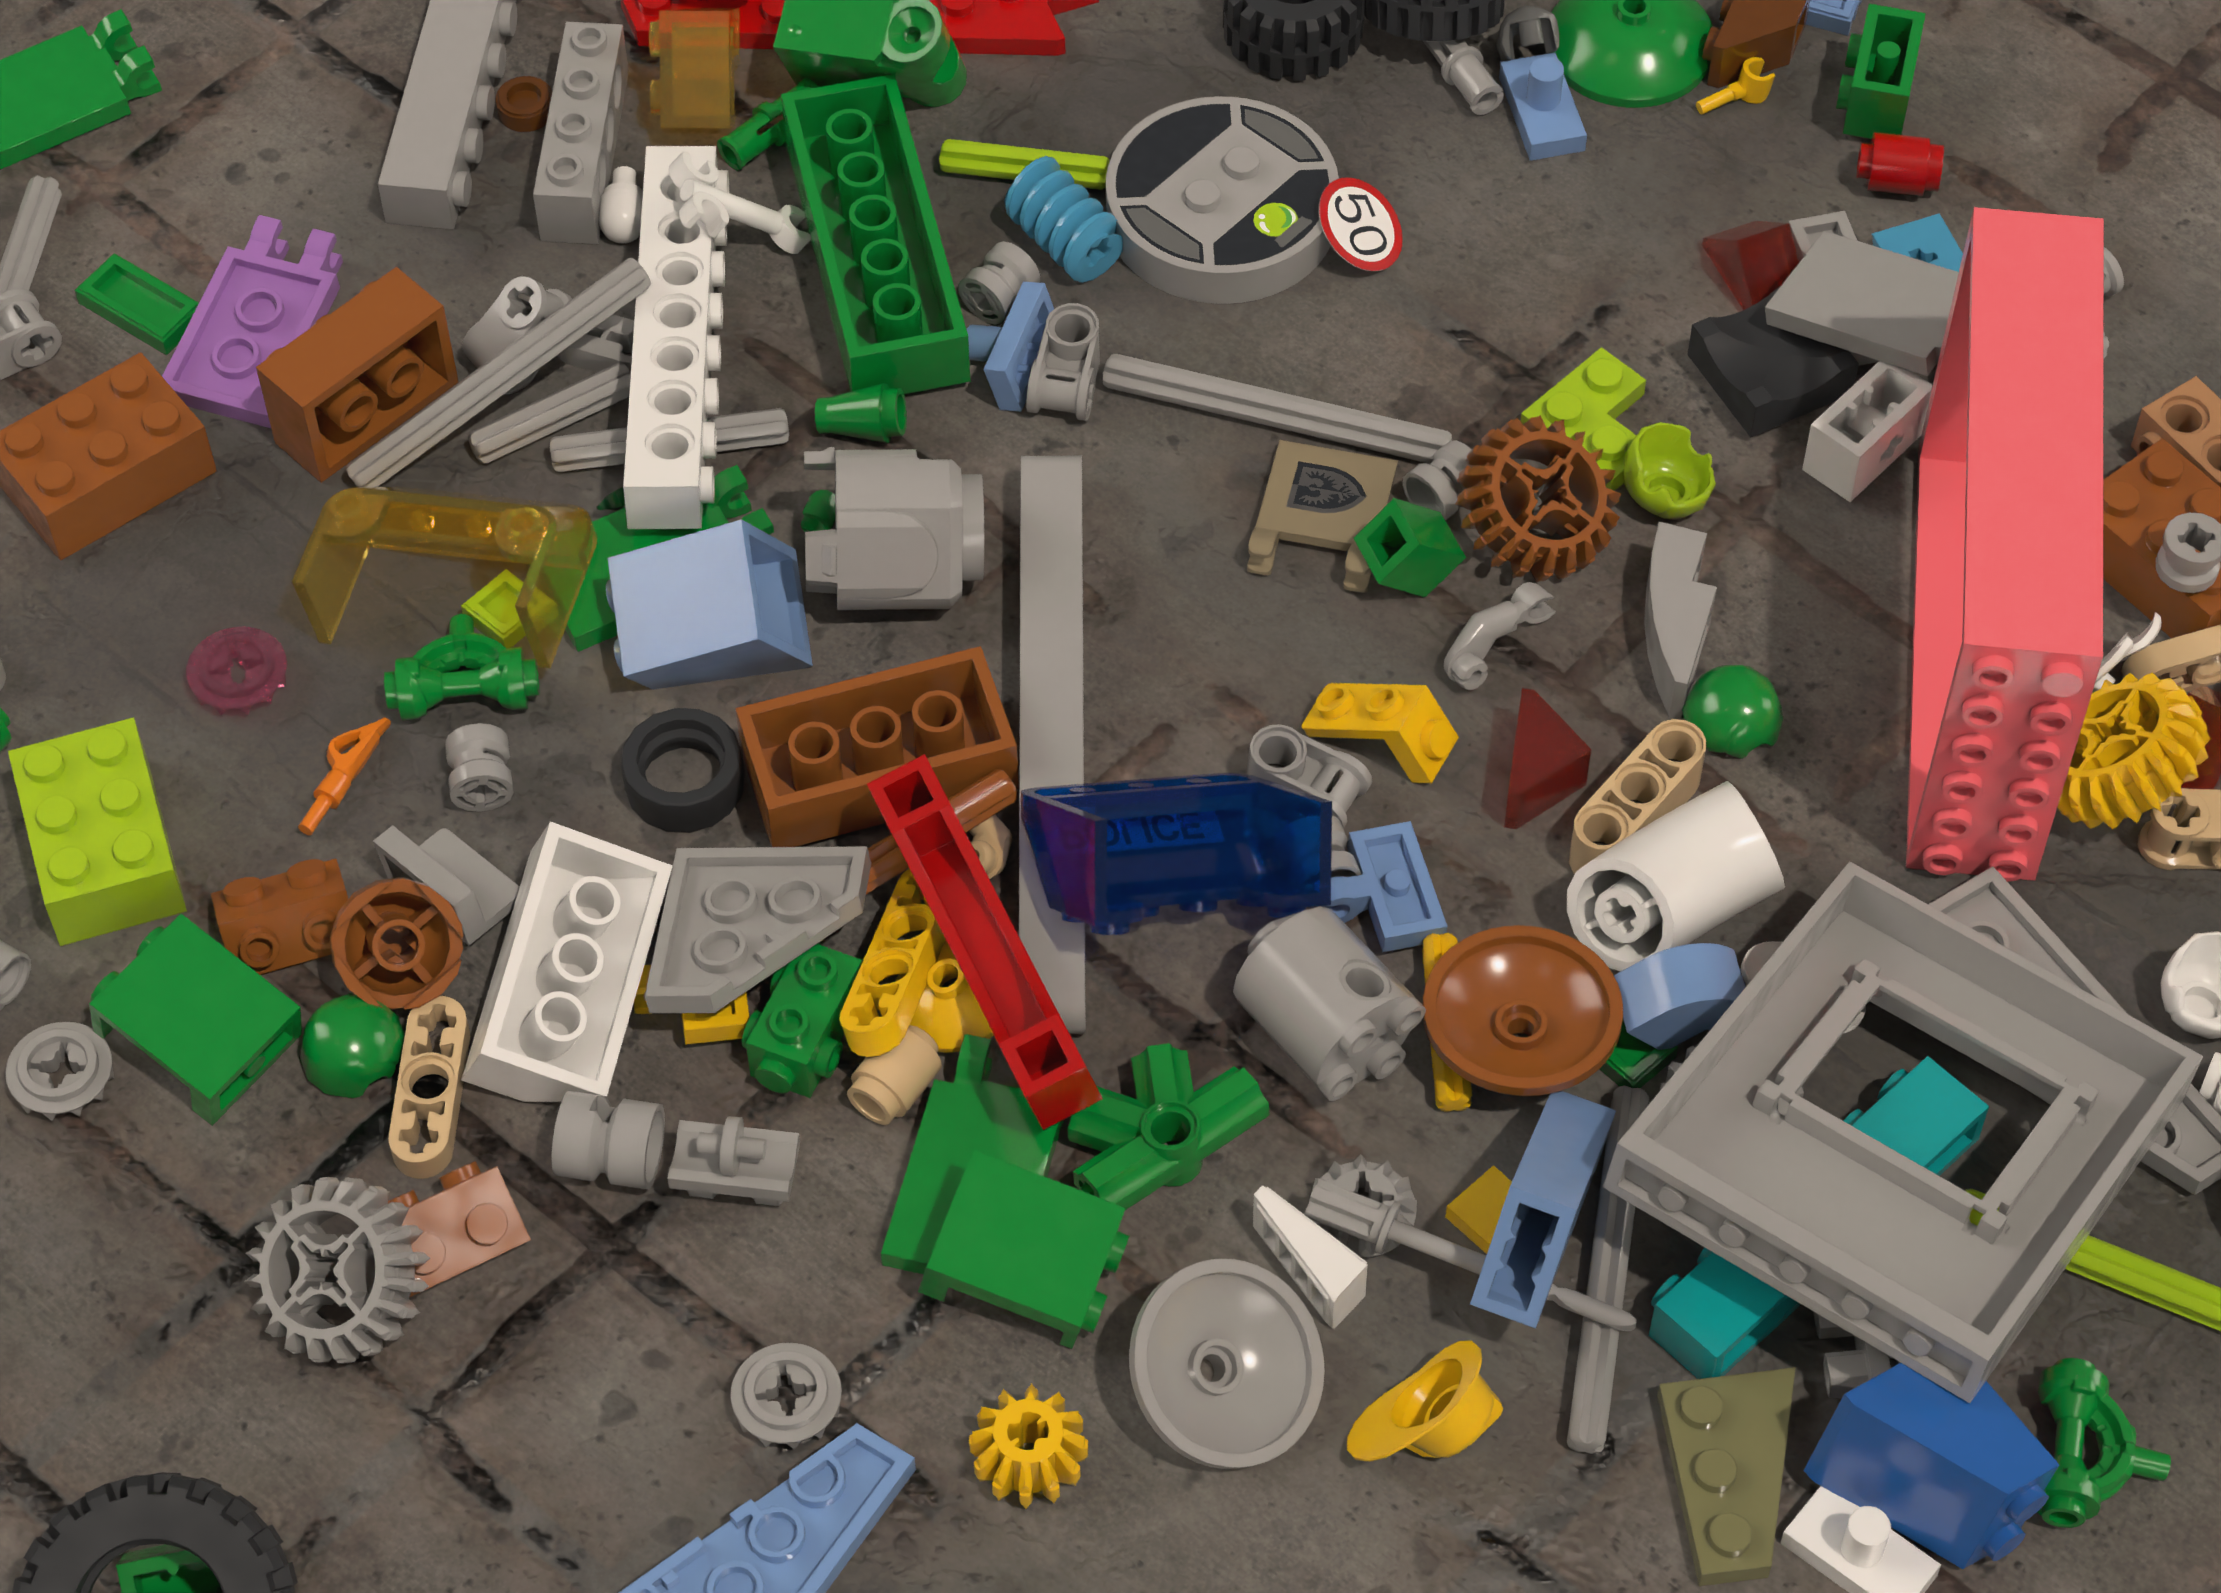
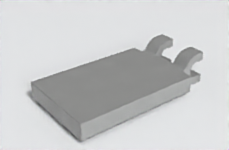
(1867, 302)

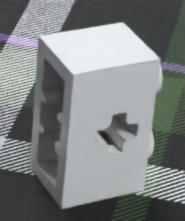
(1867, 429)

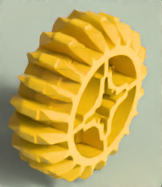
(2133, 751)

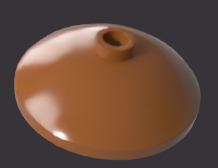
(1528, 985)

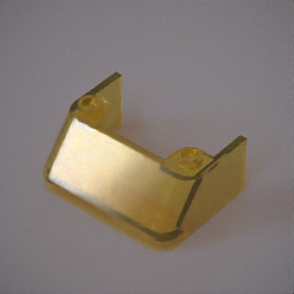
(547, 535)

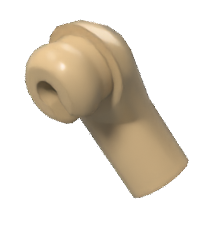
(992, 845)

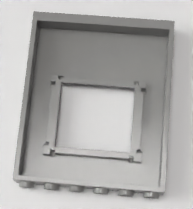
(1850, 1218)

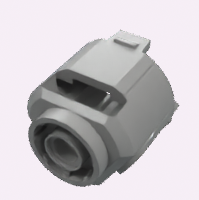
(901, 531)

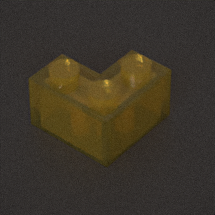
(696, 66)

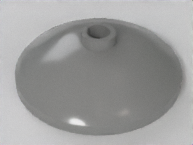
(1261, 1356)

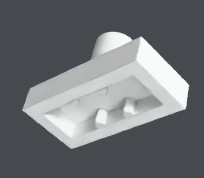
(1857, 1547)

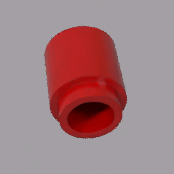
(1900, 164)

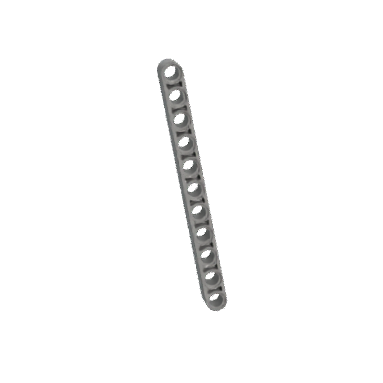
(1051, 702)

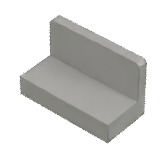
(455, 871)

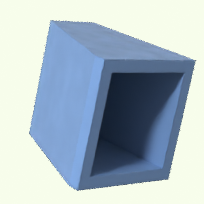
(708, 608)

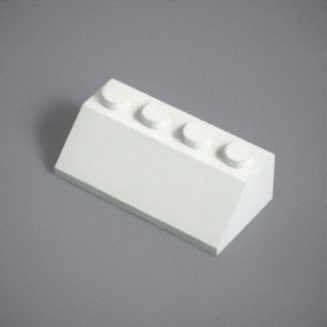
(567, 969)

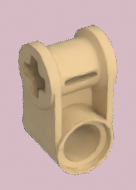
(2193, 823)

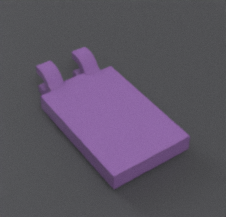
(248, 313)

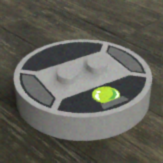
(1220, 199)

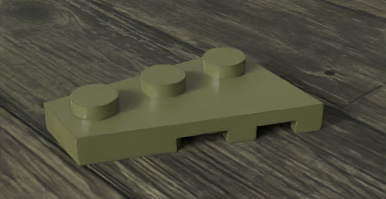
(1729, 1467)

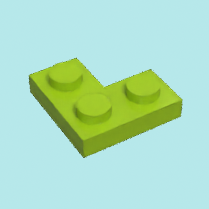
(1590, 402)

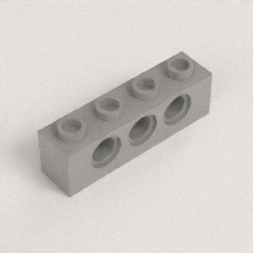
(581, 132)

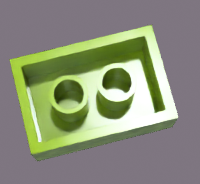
(96, 831)

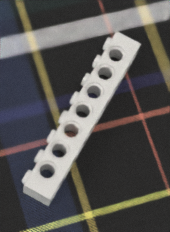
(674, 355)

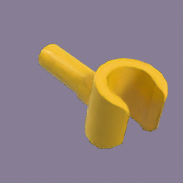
(1748, 87)

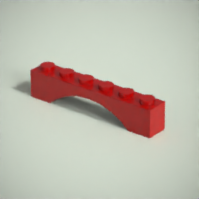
(984, 943)

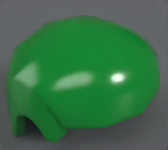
(1734, 709)
(350, 1045)

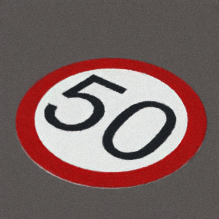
(1360, 224)

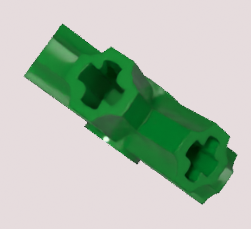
(1165, 1110)

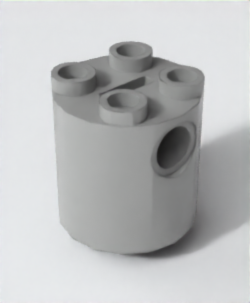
(1326, 1000)

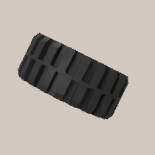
(158, 1510)

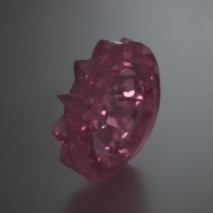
(211, 664)

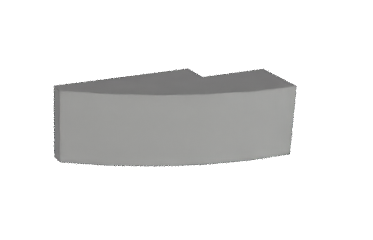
(1676, 612)

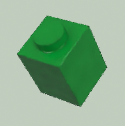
(1409, 547)

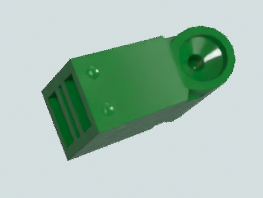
(872, 39)

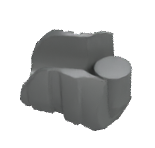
(1533, 25)

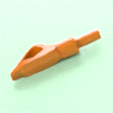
(344, 769)

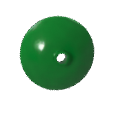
(1632, 49)

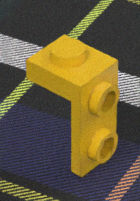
(1398, 713)

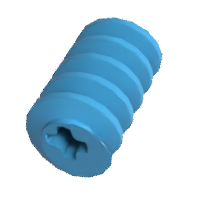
(1064, 220)

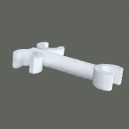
(718, 206)

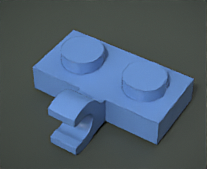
(1391, 887)

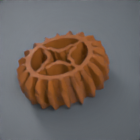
(1572, 499)

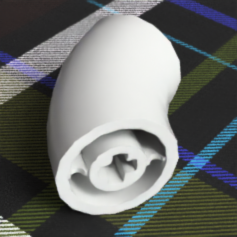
(1673, 879)

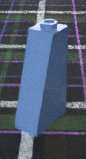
(1542, 1208)

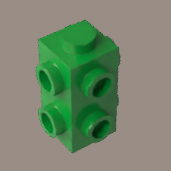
(800, 1026)

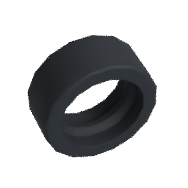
(677, 730)

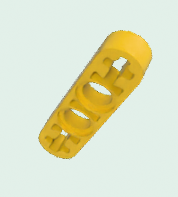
(886, 956)

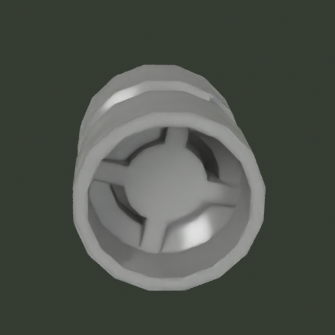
(609, 1140)

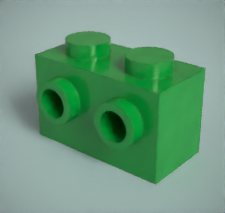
(1883, 72)

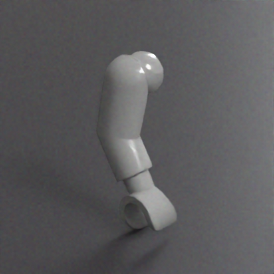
(1465, 658)

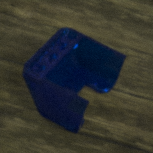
(1183, 840)

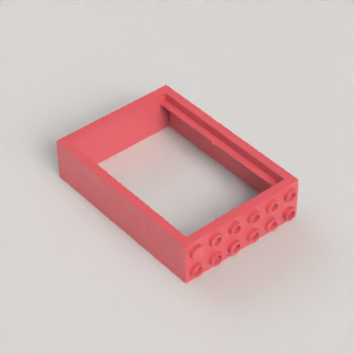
(2008, 545)

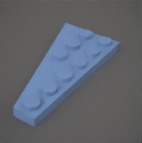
(799, 1530)

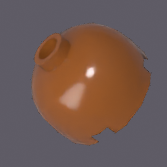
(397, 943)

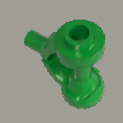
(428, 678)
(2079, 1399)

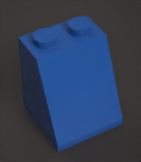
(1935, 1464)

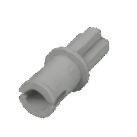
(1463, 68)

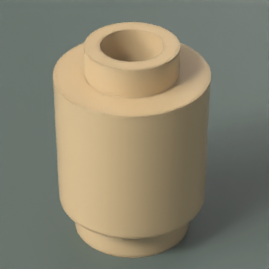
(893, 1081)

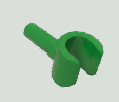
(819, 512)

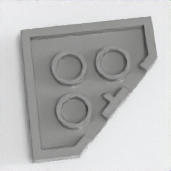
(746, 915)

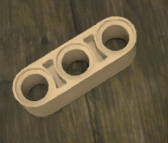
(1643, 777)

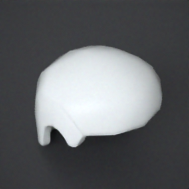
(2194, 985)

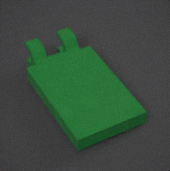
(70, 87)
(592, 616)
(954, 1123)

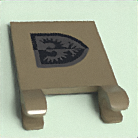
(1321, 501)

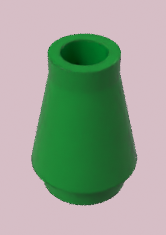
(865, 413)

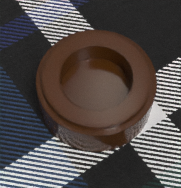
(524, 103)

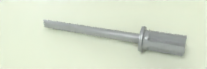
(1379, 1223)

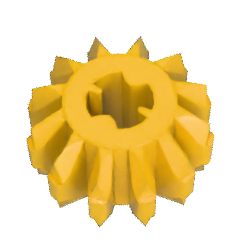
(1002, 1439)

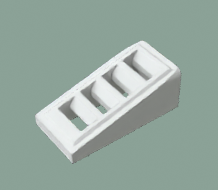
(1316, 1261)

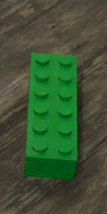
(875, 236)

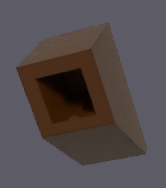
(1753, 30)

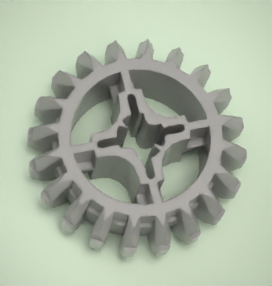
(302, 1269)

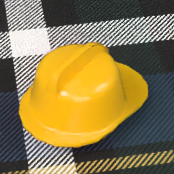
(1431, 1411)

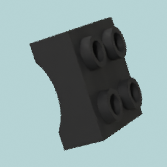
(1768, 371)

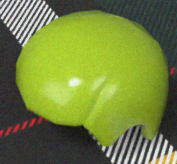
(1667, 473)

